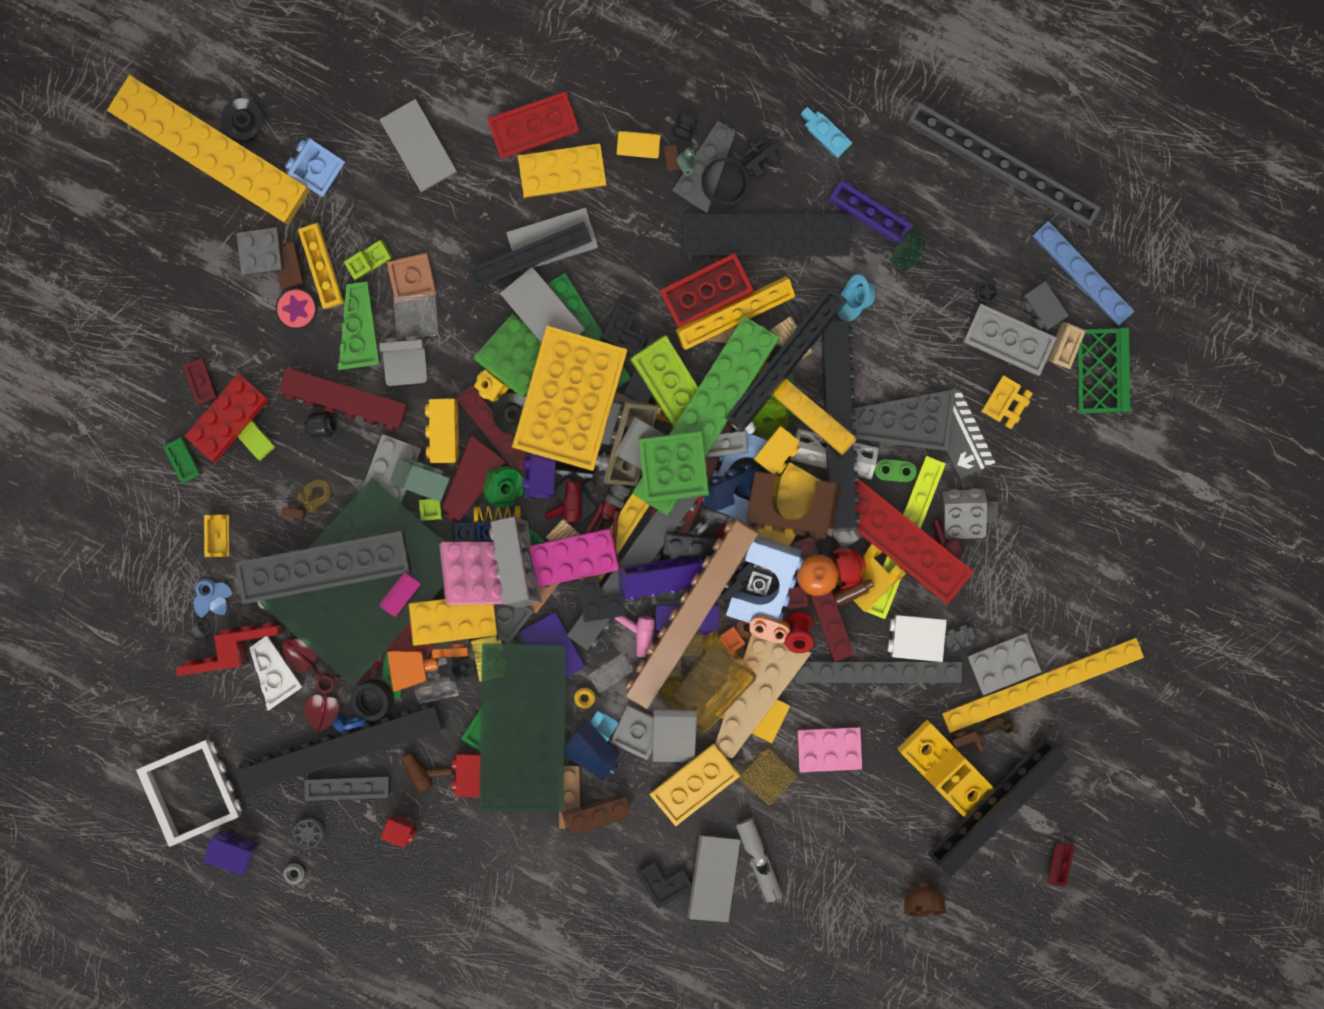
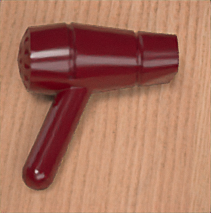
(571, 506)
(952, 544)

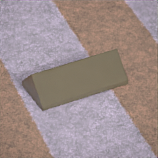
(618, 469)

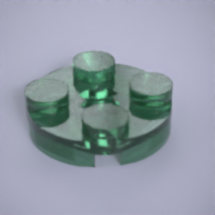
(909, 251)

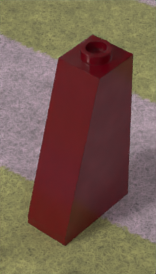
(470, 478)

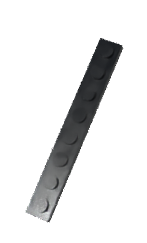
(786, 359)

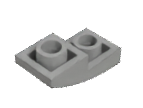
(760, 580)

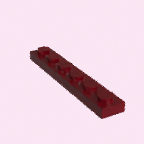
(482, 416)

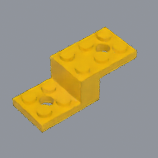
(945, 768)

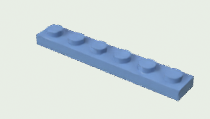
(1083, 273)

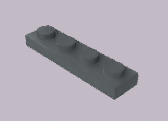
(347, 788)

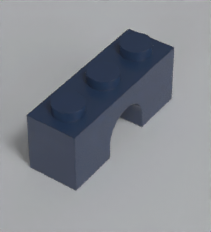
(723, 487)

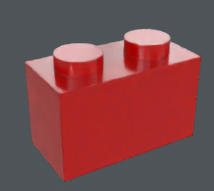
(467, 774)
(399, 831)

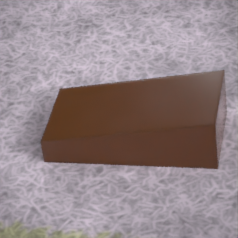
(671, 156)

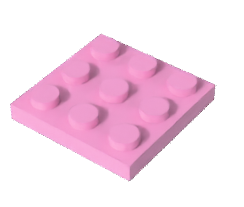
(470, 573)

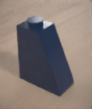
(591, 751)

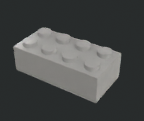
(515, 562)

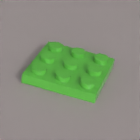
(511, 355)
(673, 467)

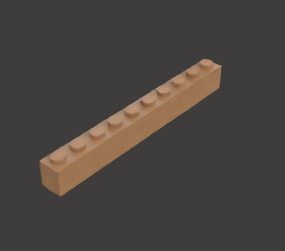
(691, 612)

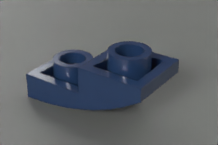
(472, 532)

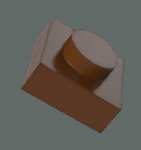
(293, 511)

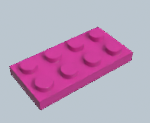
(574, 557)

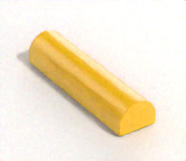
(321, 266)

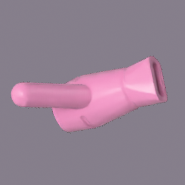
(644, 632)

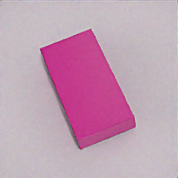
(399, 594)

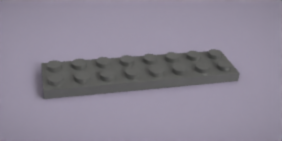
(322, 567)

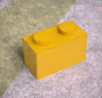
(777, 450)

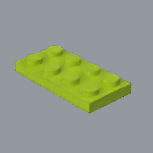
(665, 377)

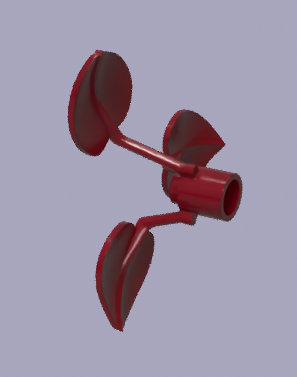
(318, 709)

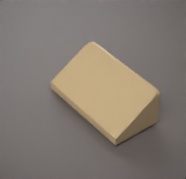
(1066, 345)

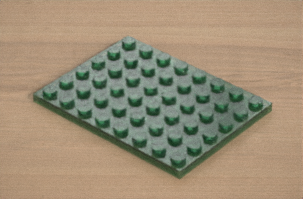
(346, 621)

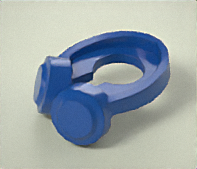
(341, 724)

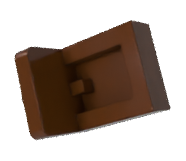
(962, 738)

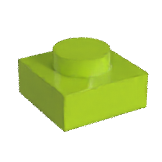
(430, 509)

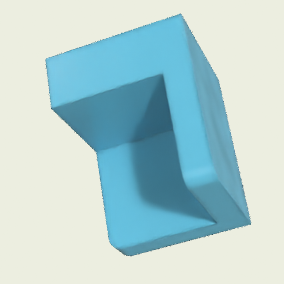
(604, 724)

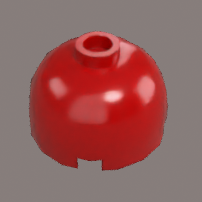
(849, 566)

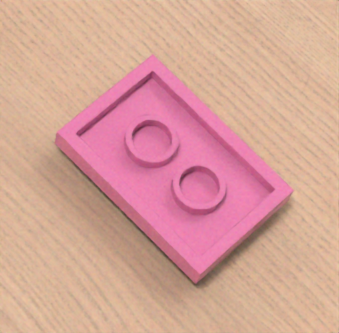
(829, 749)

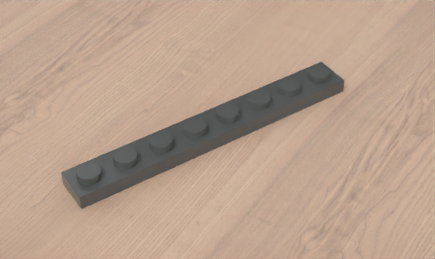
(879, 672)

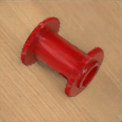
(800, 624)

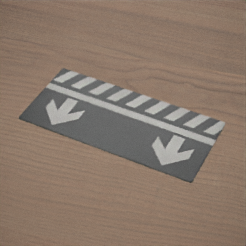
(966, 443)

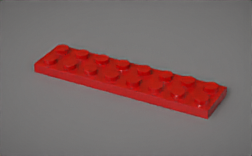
(909, 545)

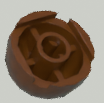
(924, 901)

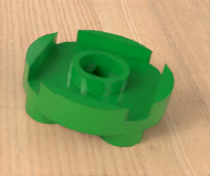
(496, 479)

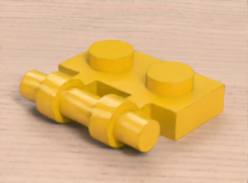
(1001, 398)

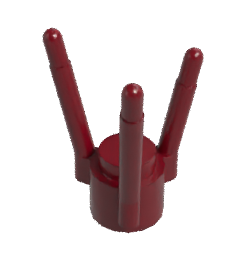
(605, 512)

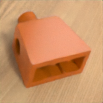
(409, 668)

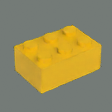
(442, 431)

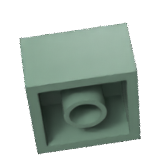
(420, 478)

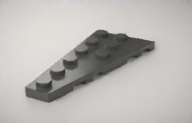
(908, 422)

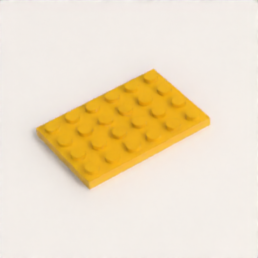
(569, 398)

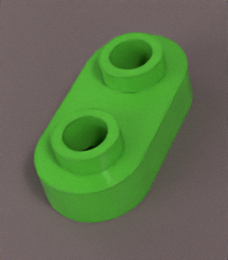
(895, 470)

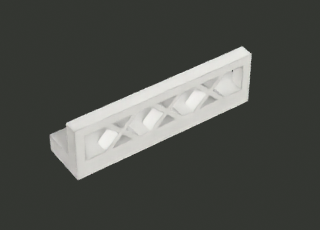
(815, 454)

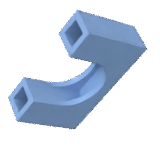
(741, 506)
(783, 562)

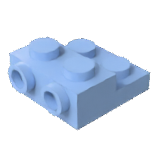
(313, 166)

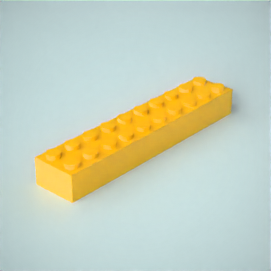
(208, 150)

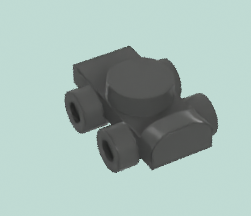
(956, 638)

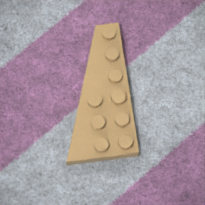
(774, 670)

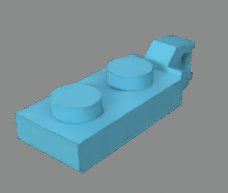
(826, 132)

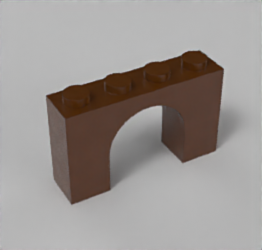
(817, 520)

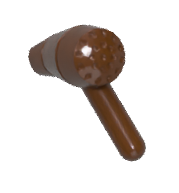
(419, 776)

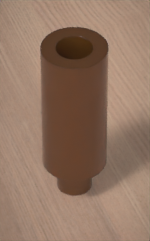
(846, 595)

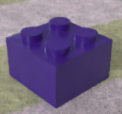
(230, 852)

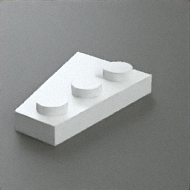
(274, 672)

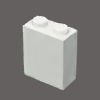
(917, 638)

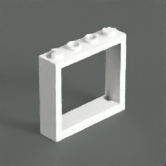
(159, 806)

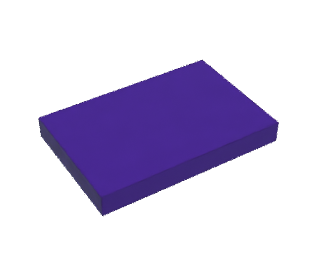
(551, 631)

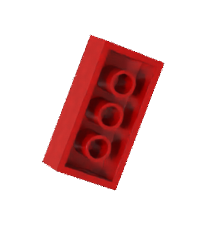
(706, 290)

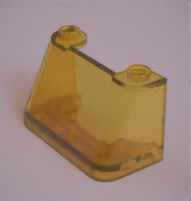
(710, 684)

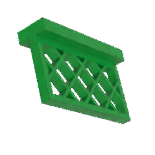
(1122, 376)

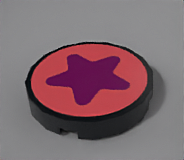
(296, 308)

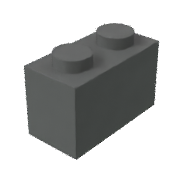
(1044, 307)

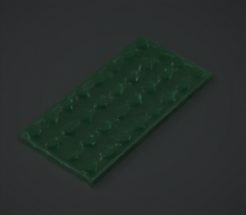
(522, 727)

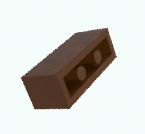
(596, 814)

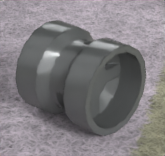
(617, 495)

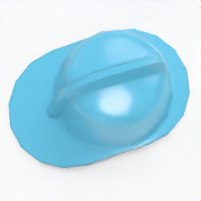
(859, 295)

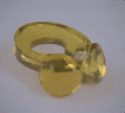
(312, 506)

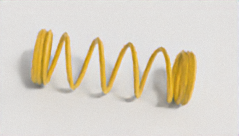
(477, 509)

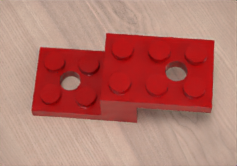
(230, 648)

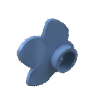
(213, 600)

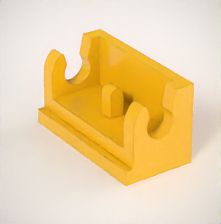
(638, 144)
(216, 535)

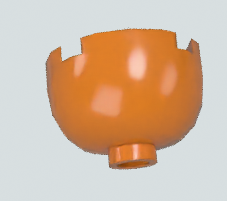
(817, 575)

